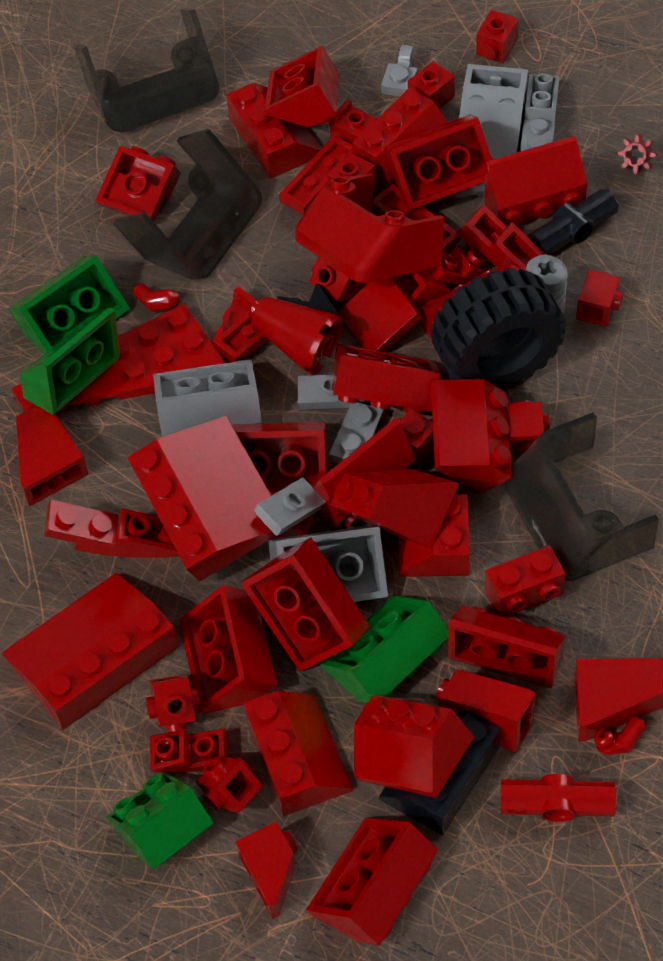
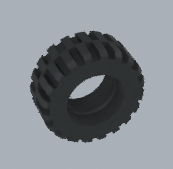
(499, 328)

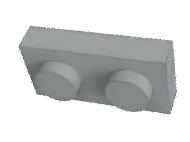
(358, 427)

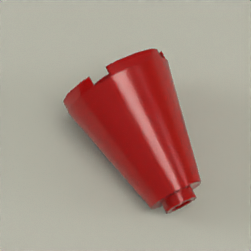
(297, 331)

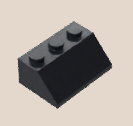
(440, 811)

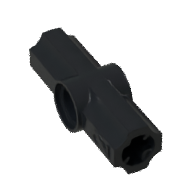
(574, 222)

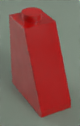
(46, 455)
(614, 691)
(492, 700)

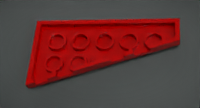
(157, 346)

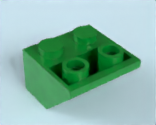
(159, 819)

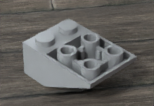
(499, 102)

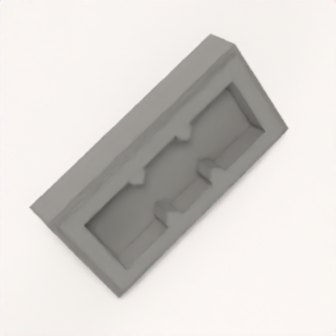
(317, 393)
(289, 506)

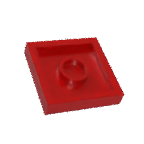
(380, 314)

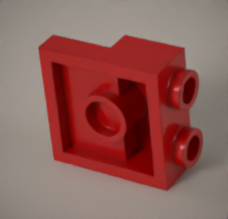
(138, 182)

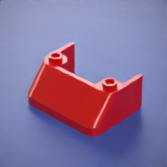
(363, 245)

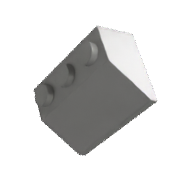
(206, 393)
(353, 556)

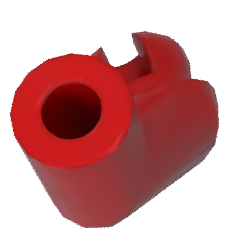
(156, 300)
(620, 743)

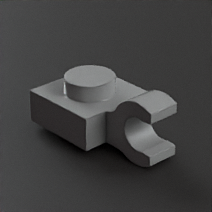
(397, 75)

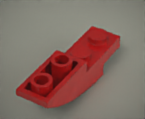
(110, 534)

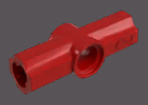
(558, 797)

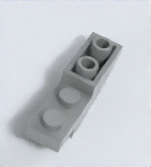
(540, 110)

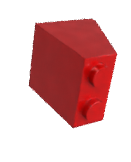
(398, 501)

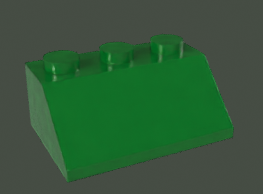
(66, 302)
(72, 363)
(390, 650)

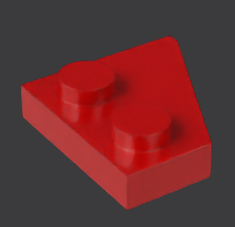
(237, 336)

